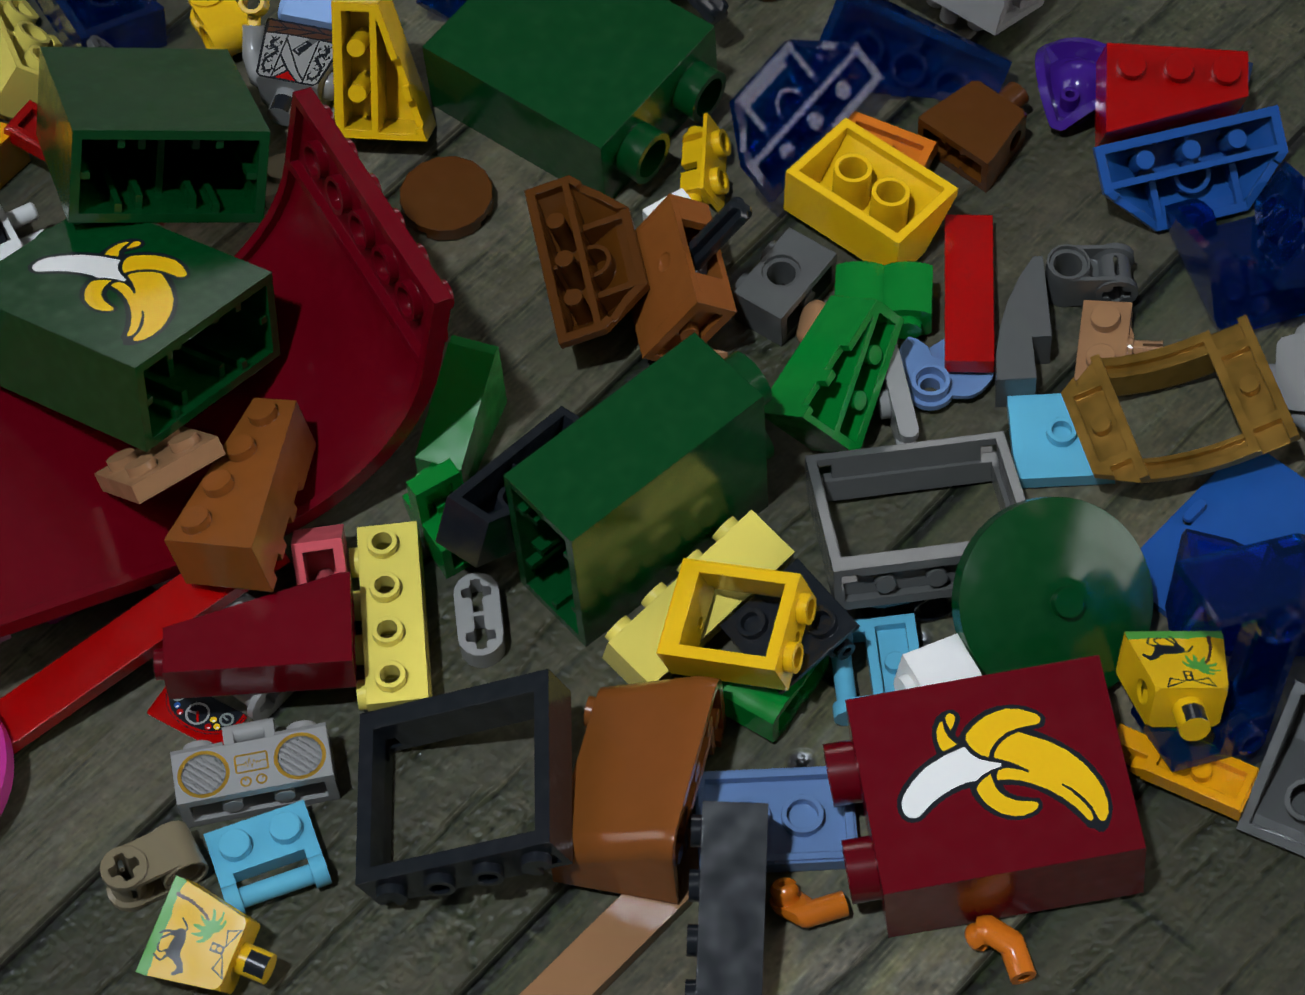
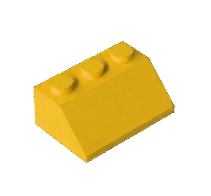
(867, 196)

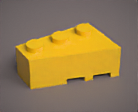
(376, 75)

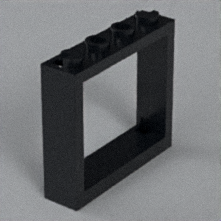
(448, 716)

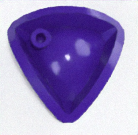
(1068, 80)

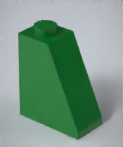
(463, 407)

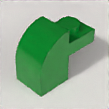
(426, 504)

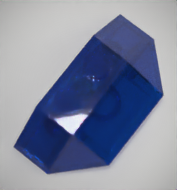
(796, 103)

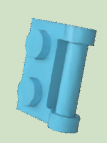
(885, 643)
(265, 845)

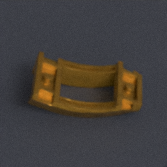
(1244, 378)

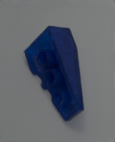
(912, 51)

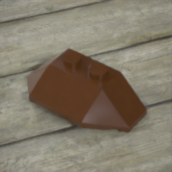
(586, 258)

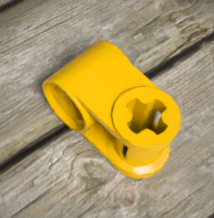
(218, 23)

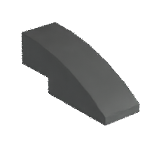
(1023, 335)

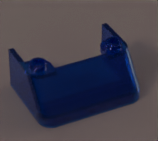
(1266, 593)

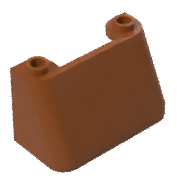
(641, 783)

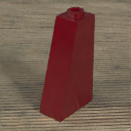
(265, 645)

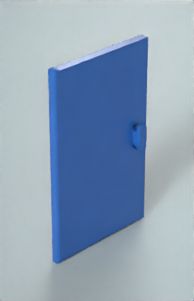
(1241, 503)

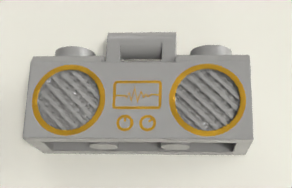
(254, 771)

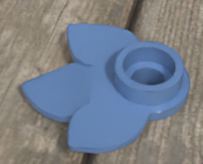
(926, 369)

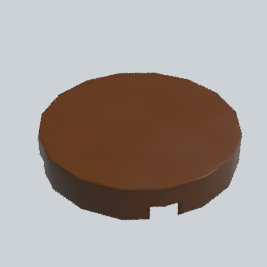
(446, 197)

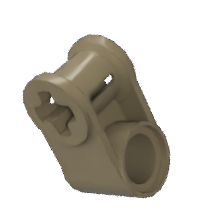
(152, 866)

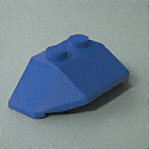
(1211, 161)

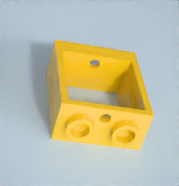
(689, 611)

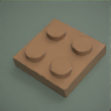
(143, 474)

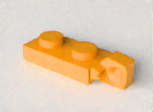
(1216, 785)

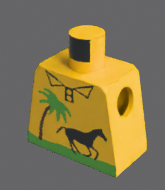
(1175, 678)
(204, 942)

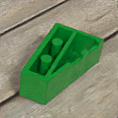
(836, 375)

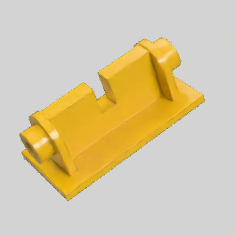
(708, 152)

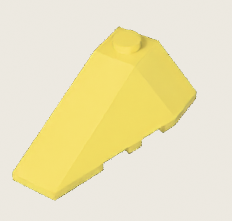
(20, 55)

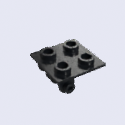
(827, 635)

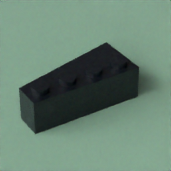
(477, 513)
(729, 898)

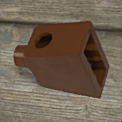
(977, 130)

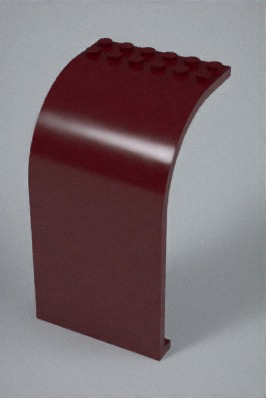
(358, 354)

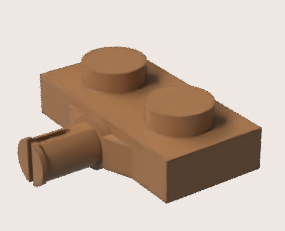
(1108, 332)

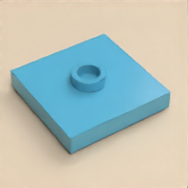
(1046, 443)

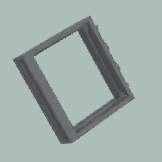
(899, 468)

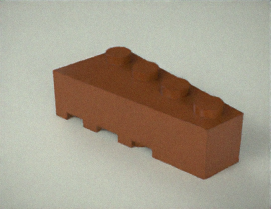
(246, 499)

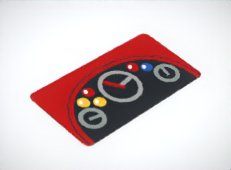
(196, 717)

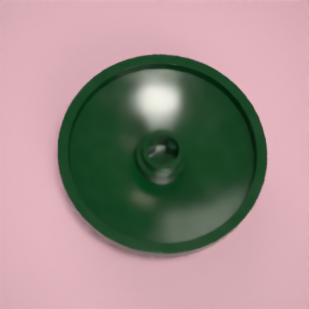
(1050, 587)

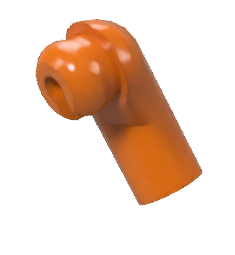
(803, 910)
(1007, 941)

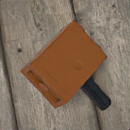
(685, 272)

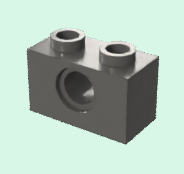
(774, 308)

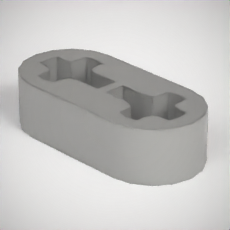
(490, 619)

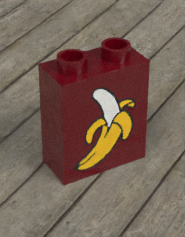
(988, 797)

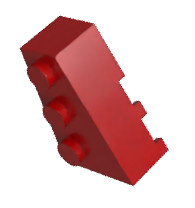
(1165, 88)

